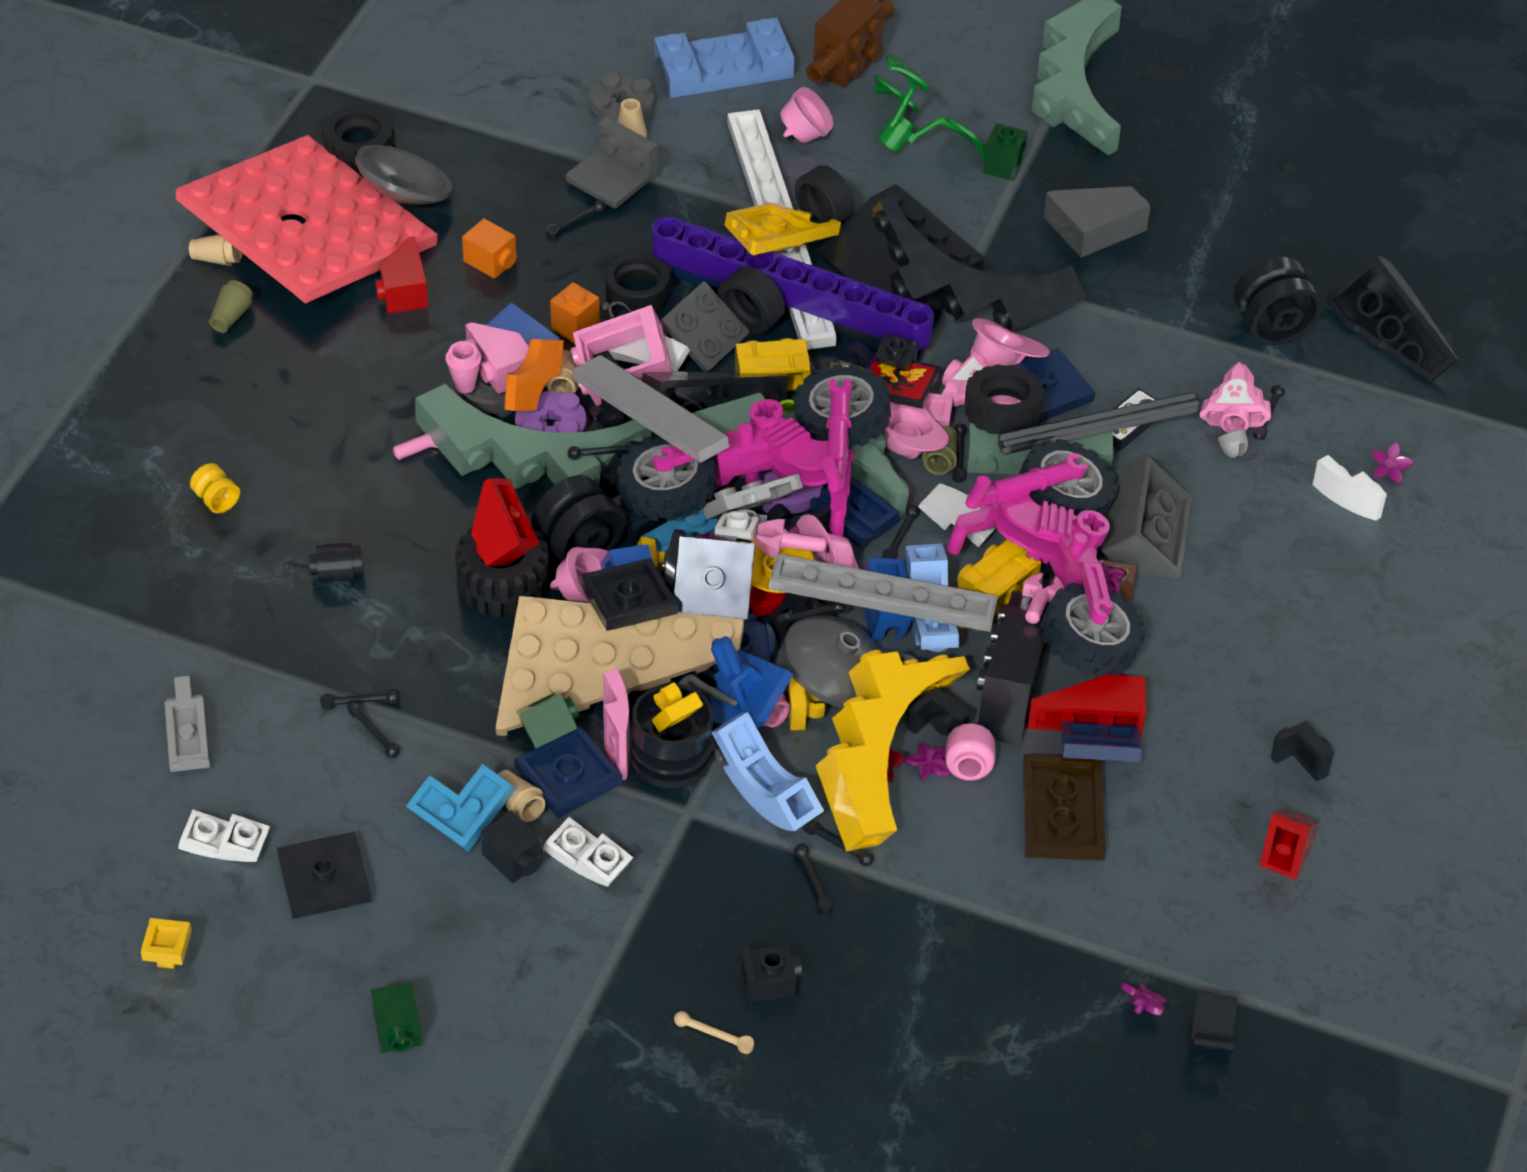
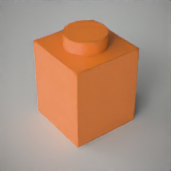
(489, 248)
(574, 310)

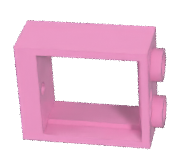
(621, 331)

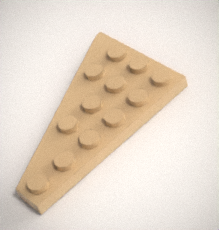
(568, 649)

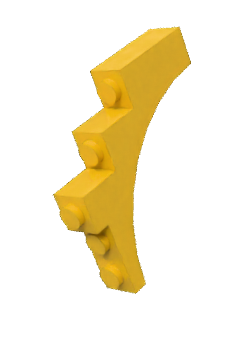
(857, 768)

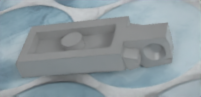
(186, 728)

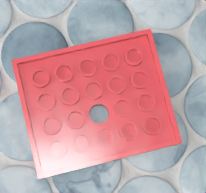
(346, 223)

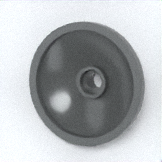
(402, 175)
(822, 653)

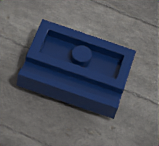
(865, 514)
(1101, 741)

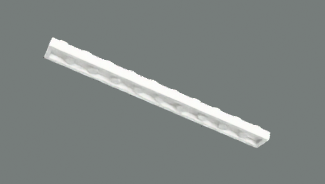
(768, 186)

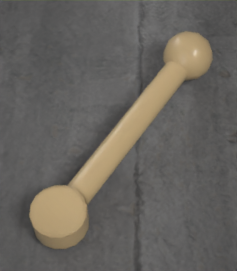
(745, 1043)

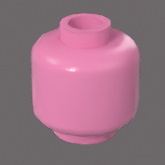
(970, 752)

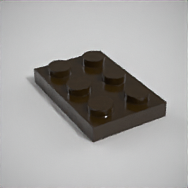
(1063, 808)

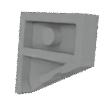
(751, 496)

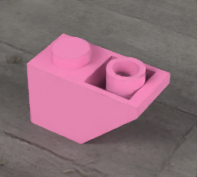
(500, 352)

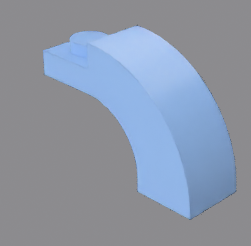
(930, 565)
(761, 780)

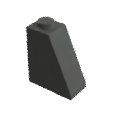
(1096, 216)

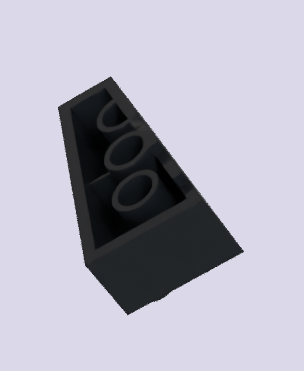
(1011, 671)

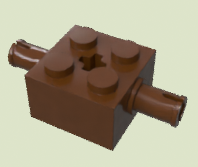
(848, 40)

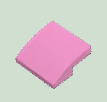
(616, 721)

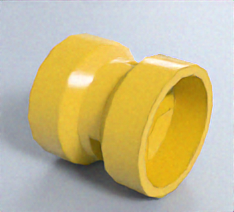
(213, 486)

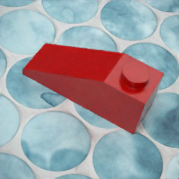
(1099, 700)

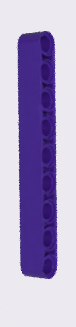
(800, 284)

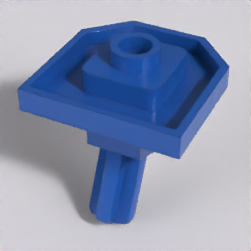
(747, 679)

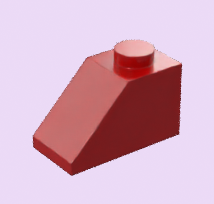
(403, 279)
(501, 525)
(1288, 843)

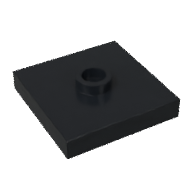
(628, 594)
(324, 875)

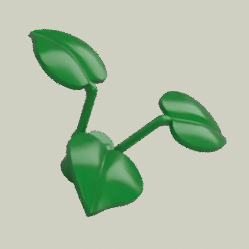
(898, 128)

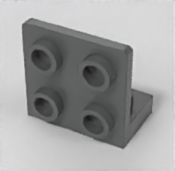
(618, 166)
(704, 326)

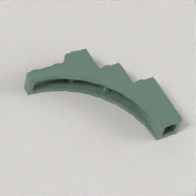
(1063, 87)
(521, 454)
(868, 466)

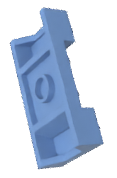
(725, 61)

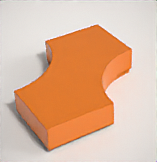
(528, 381)

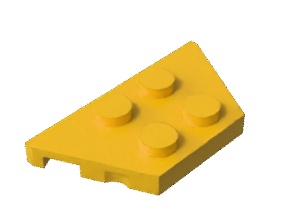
(776, 227)

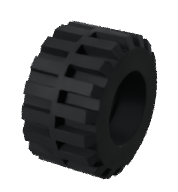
(499, 588)

